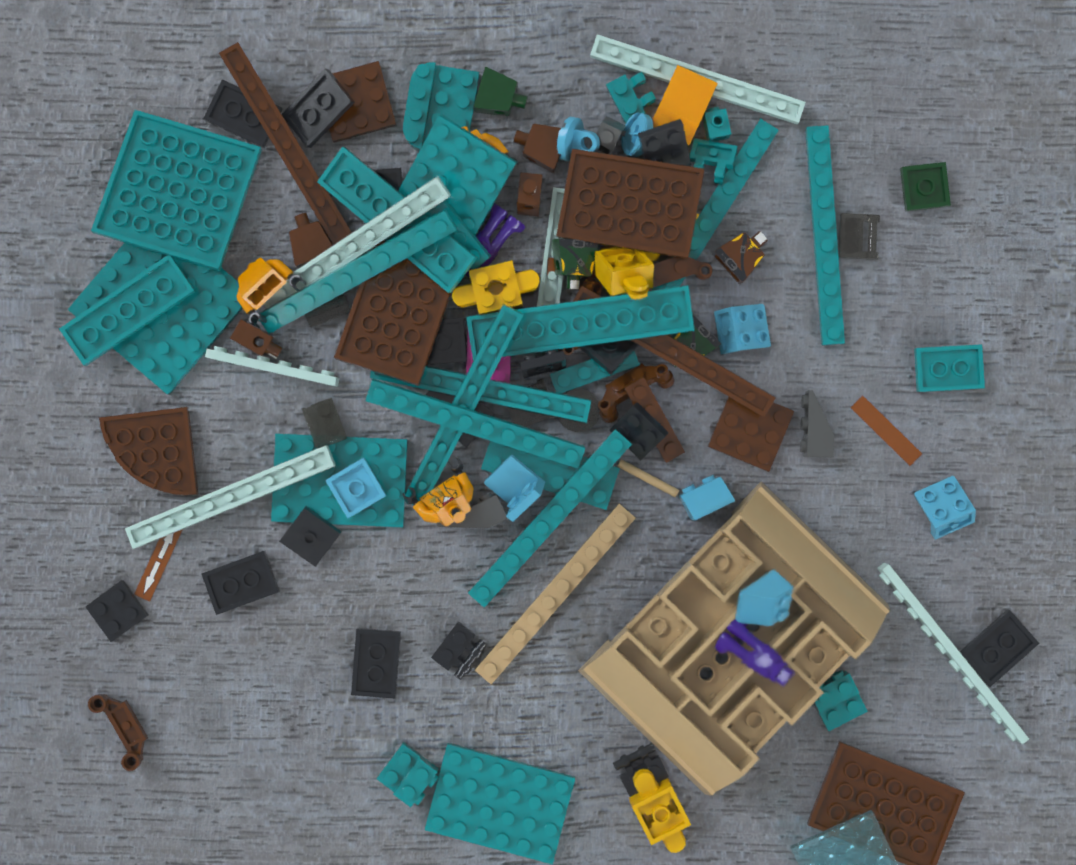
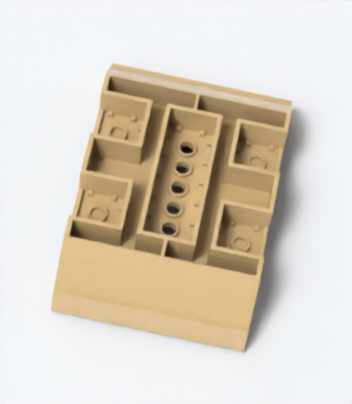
(723, 721)

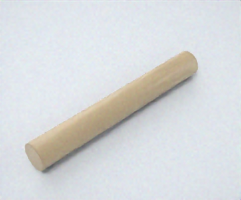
(648, 478)

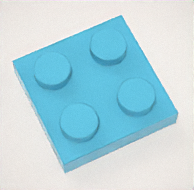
(356, 487)

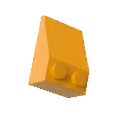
(685, 100)

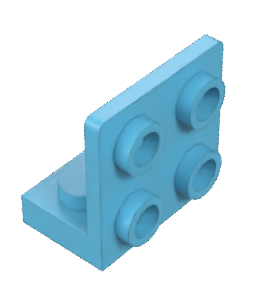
(742, 328)
(515, 485)
(946, 507)

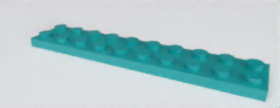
(591, 321)

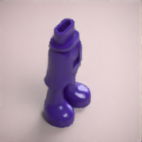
(510, 226)
(763, 660)

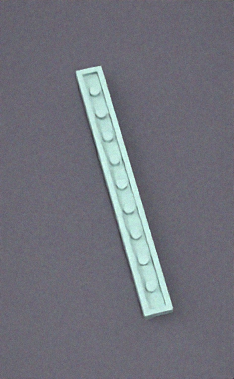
(727, 89)
(366, 236)
(230, 497)
(956, 661)

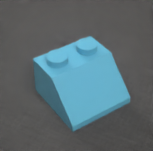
(706, 497)
(765, 601)

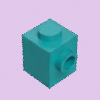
(716, 124)

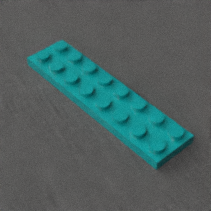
(370, 195)

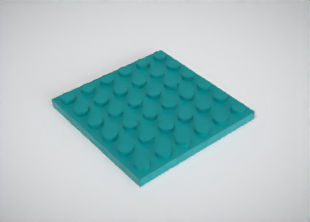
(176, 190)
(178, 338)

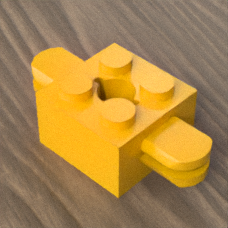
(624, 271)
(495, 286)
(659, 811)

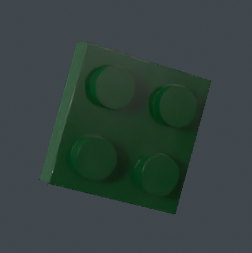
(925, 186)

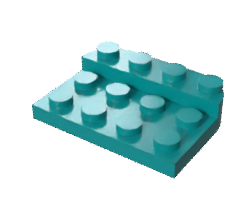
(437, 92)

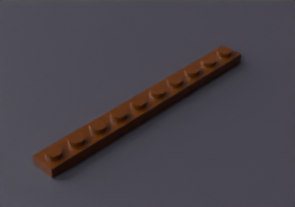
(285, 142)
(701, 367)

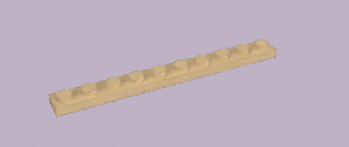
(555, 594)

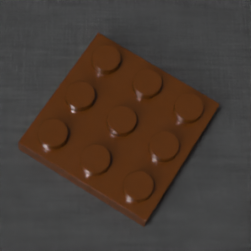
(372, 104)
(749, 435)

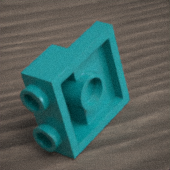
(839, 701)
(408, 775)

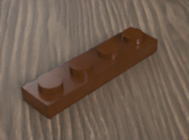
(640, 392)

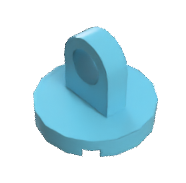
(636, 123)
(573, 138)

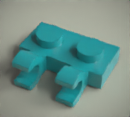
(625, 97)
(713, 154)

